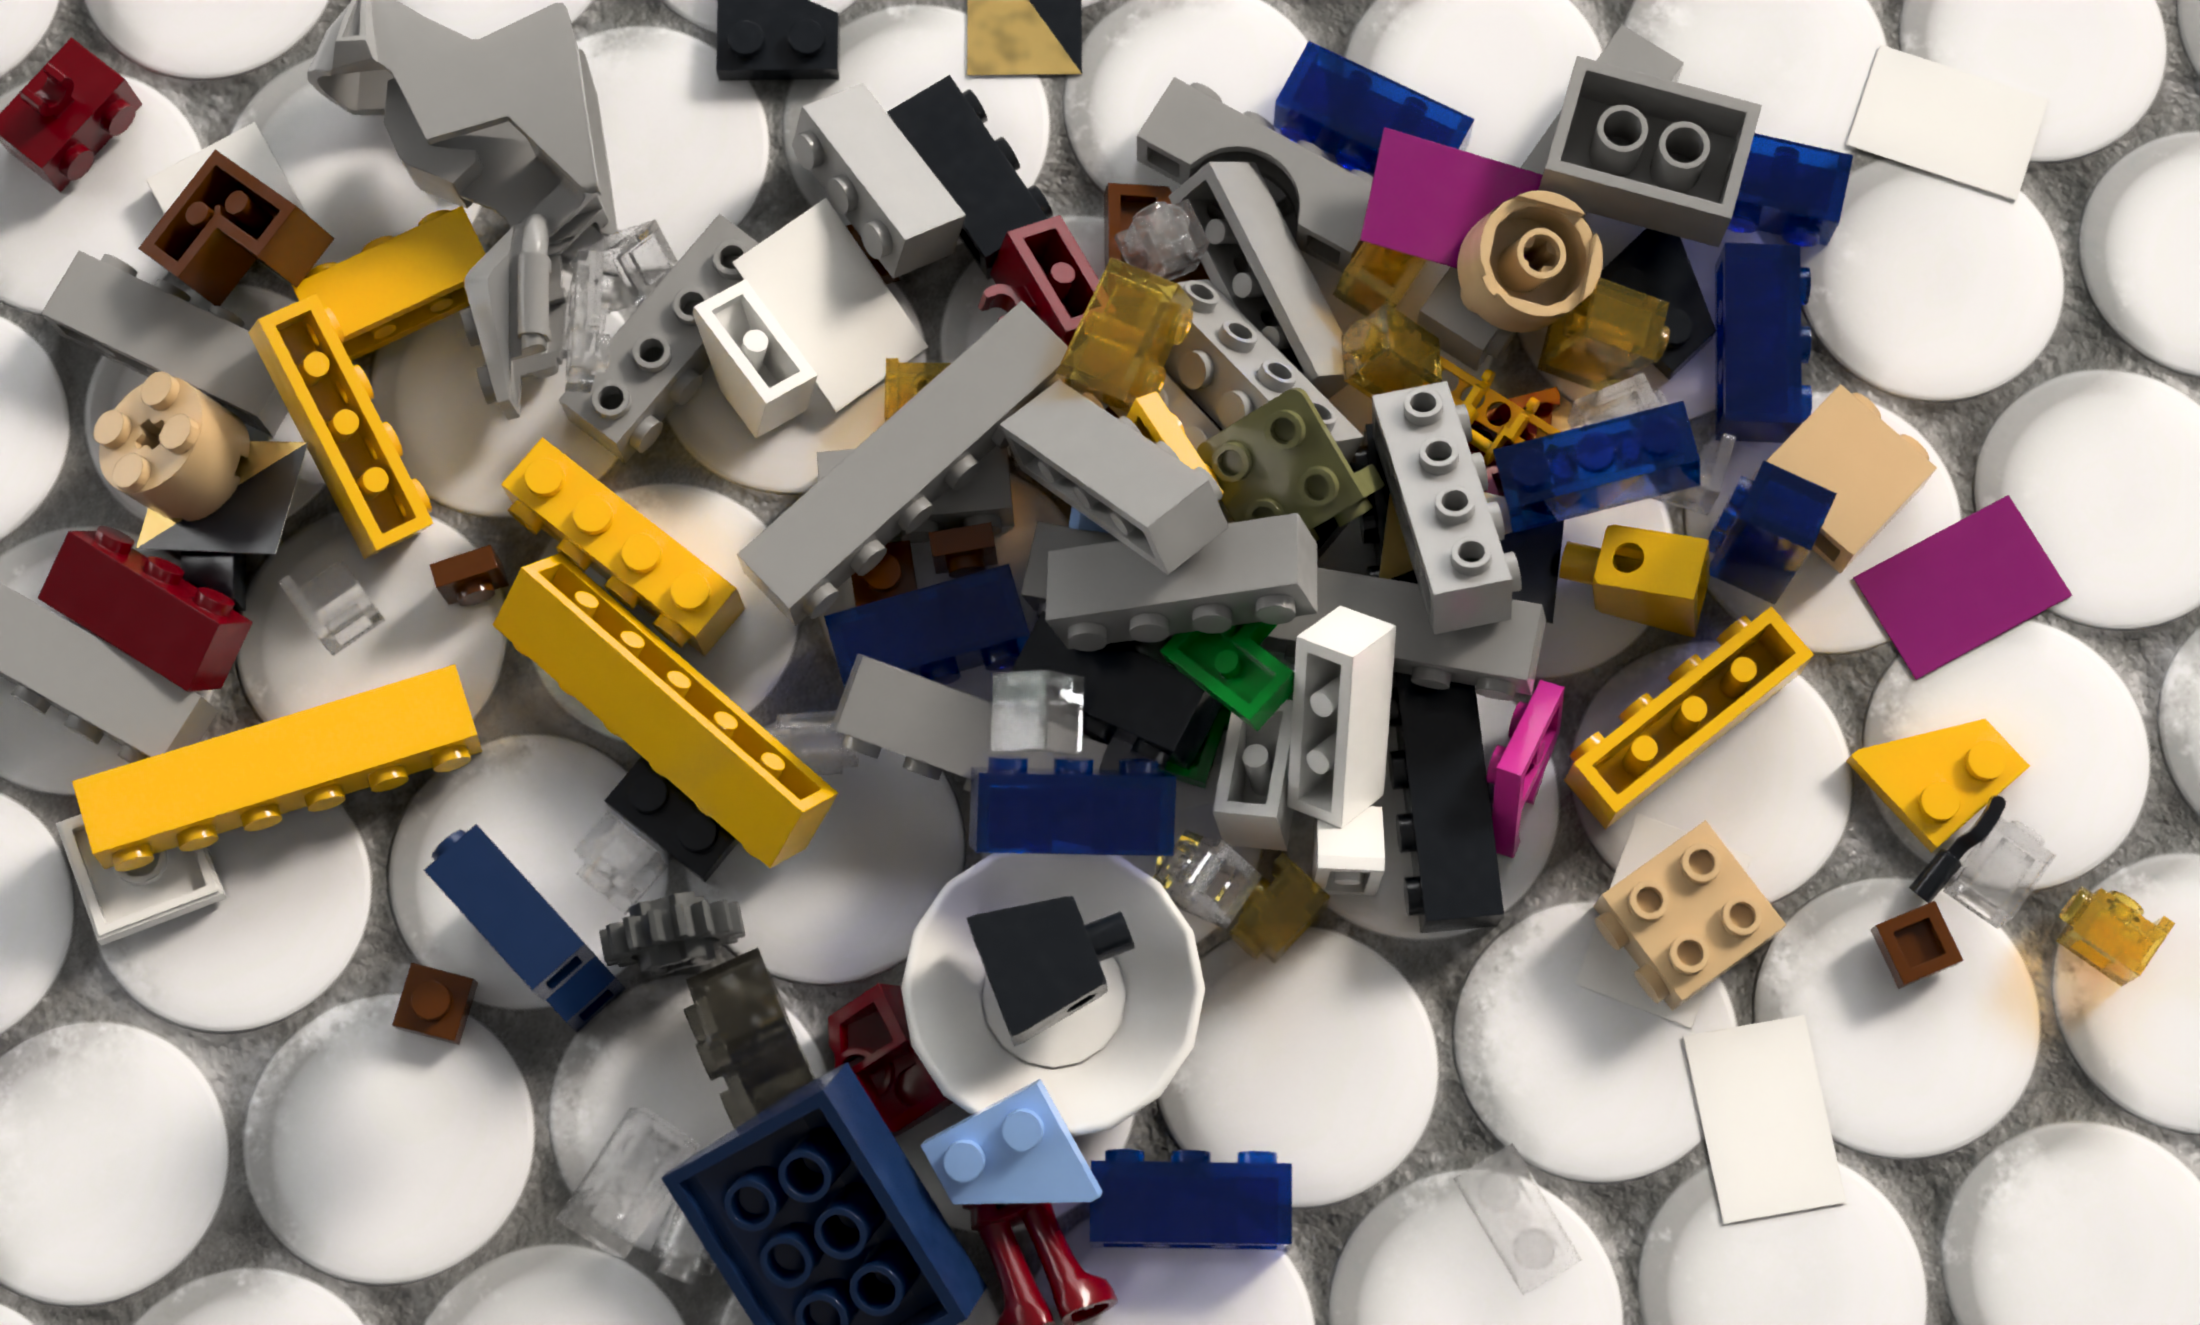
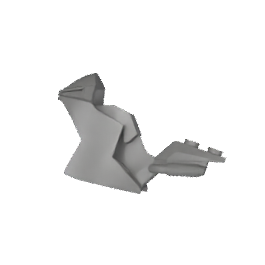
(493, 126)

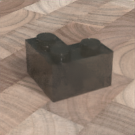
(746, 1036)

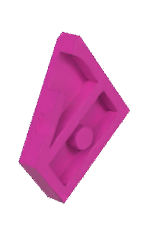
(1521, 765)

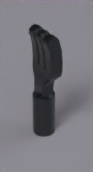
(1947, 861)

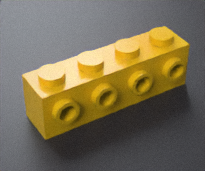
(342, 428)
(622, 546)
(1687, 717)

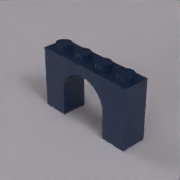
(522, 926)

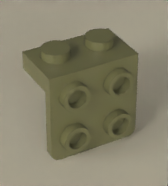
(1287, 464)

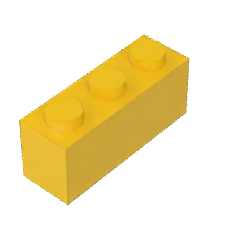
(398, 281)

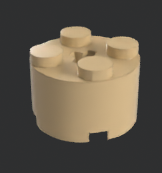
(1557, 244)
(172, 448)

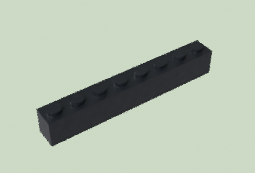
(1441, 780)

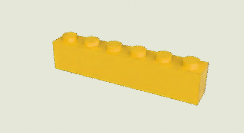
(664, 709)
(276, 769)

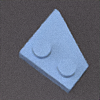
(1012, 1154)

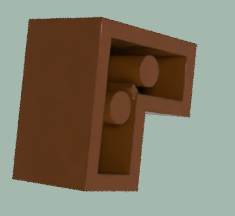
(228, 223)

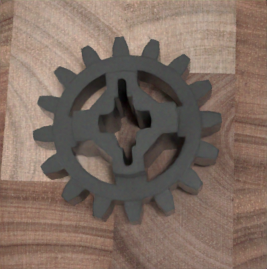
(672, 933)

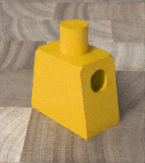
(1644, 576)

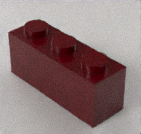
(146, 608)

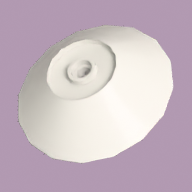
(1095, 1061)

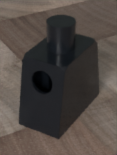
(1045, 960)

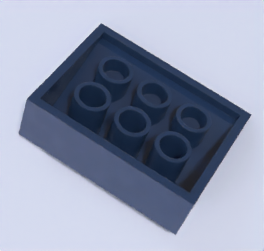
(825, 1217)

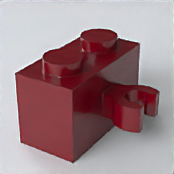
(67, 115)
(1045, 272)

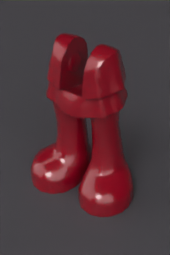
(1074, 1291)

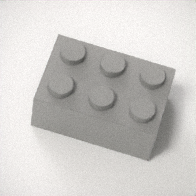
(1650, 151)

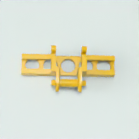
(1508, 432)

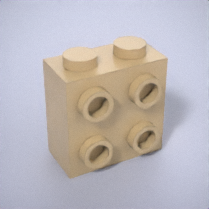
(1862, 461)
(1686, 916)

